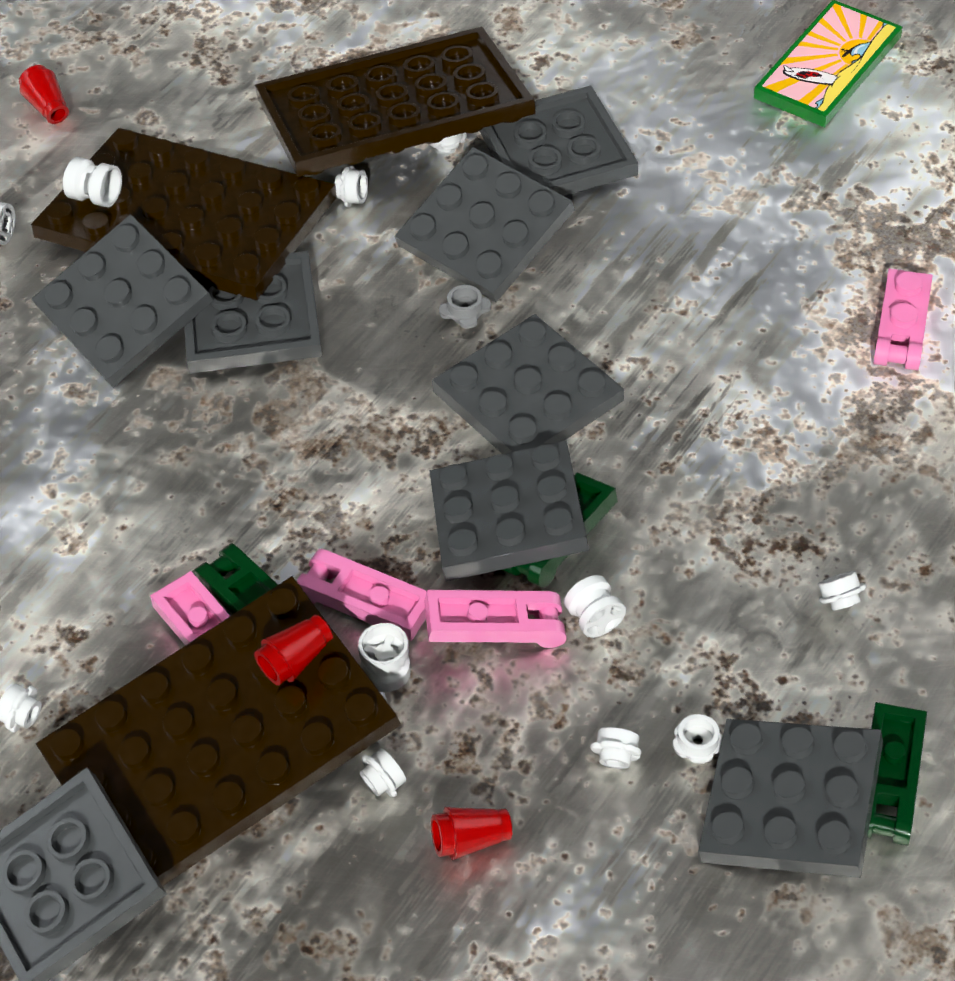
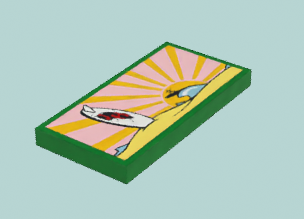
(828, 63)

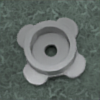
(465, 305)

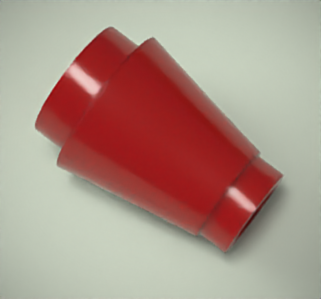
(43, 92)
(292, 649)
(468, 830)

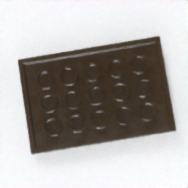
(393, 101)
(210, 211)
(214, 743)

